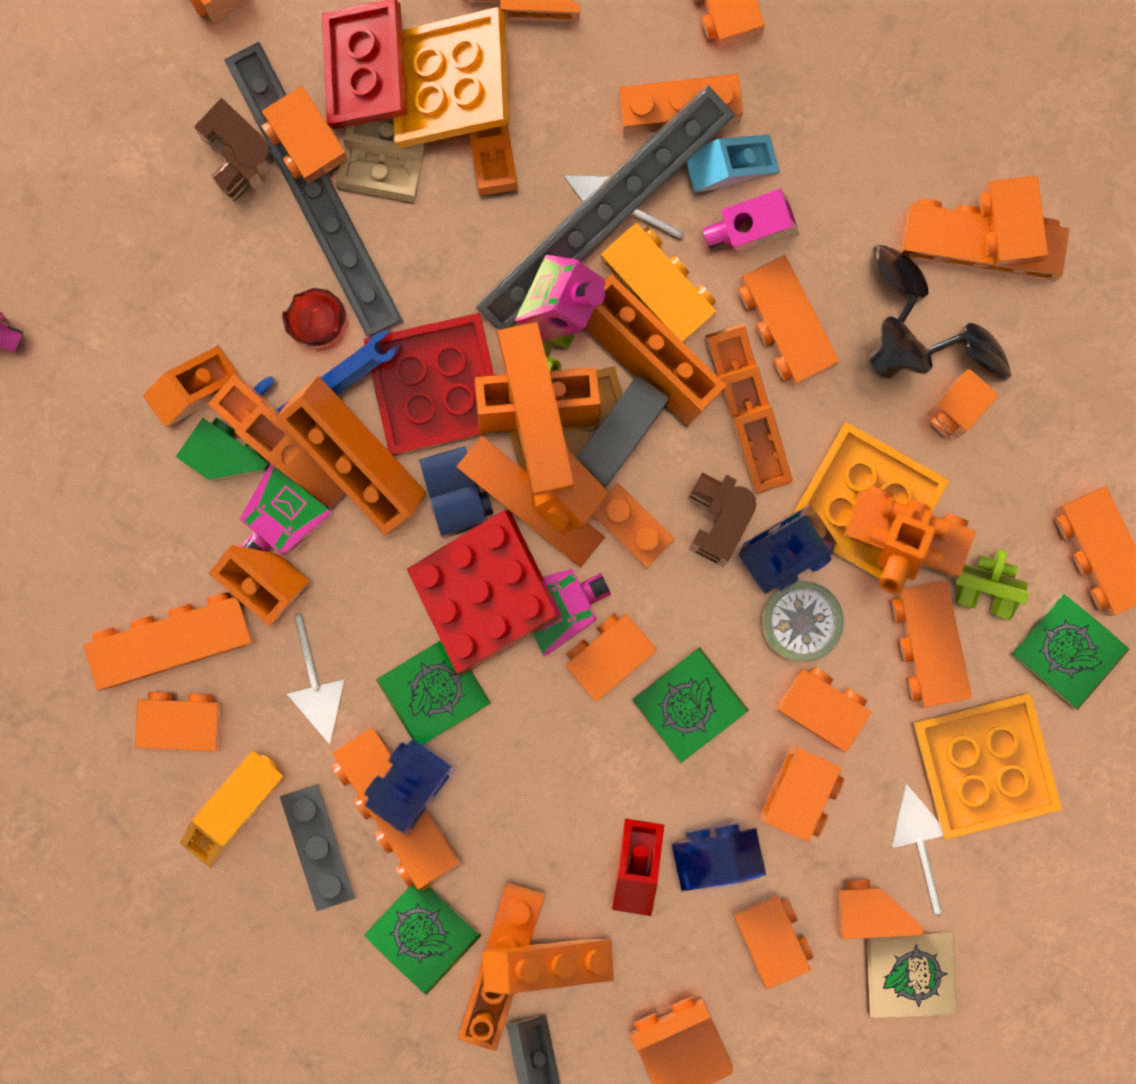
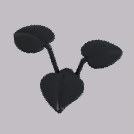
(900, 346)

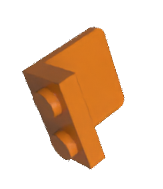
(682, 1045)

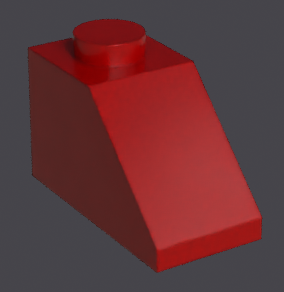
(638, 867)

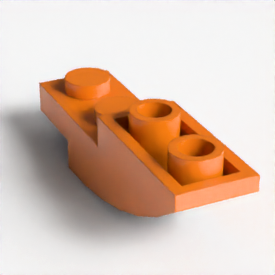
(258, 427)
(511, 928)

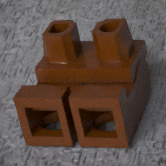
(245, 150)
(728, 509)

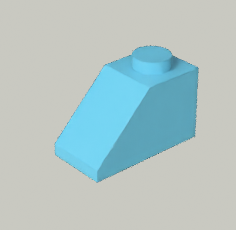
(732, 162)

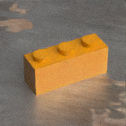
(659, 282)

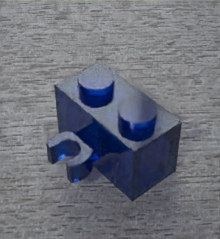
(788, 549)
(407, 786)
(718, 858)

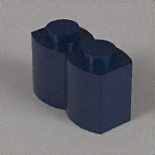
(453, 494)

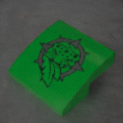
(1070, 652)
(431, 694)
(690, 704)
(422, 936)

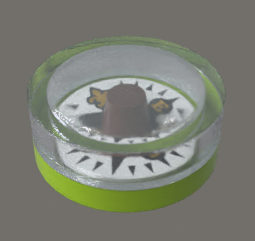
(802, 621)

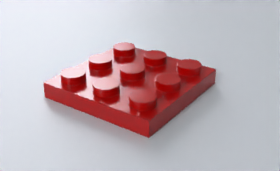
(430, 385)
(484, 592)

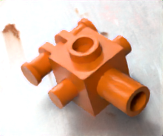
(906, 544)

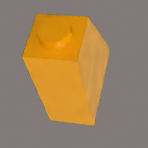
(231, 808)

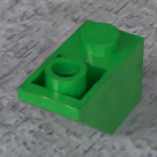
(217, 455)

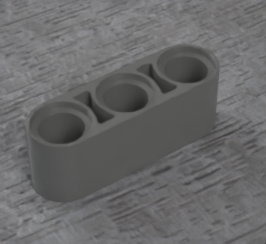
(622, 429)

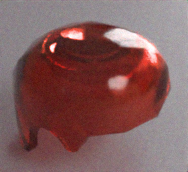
(314, 318)

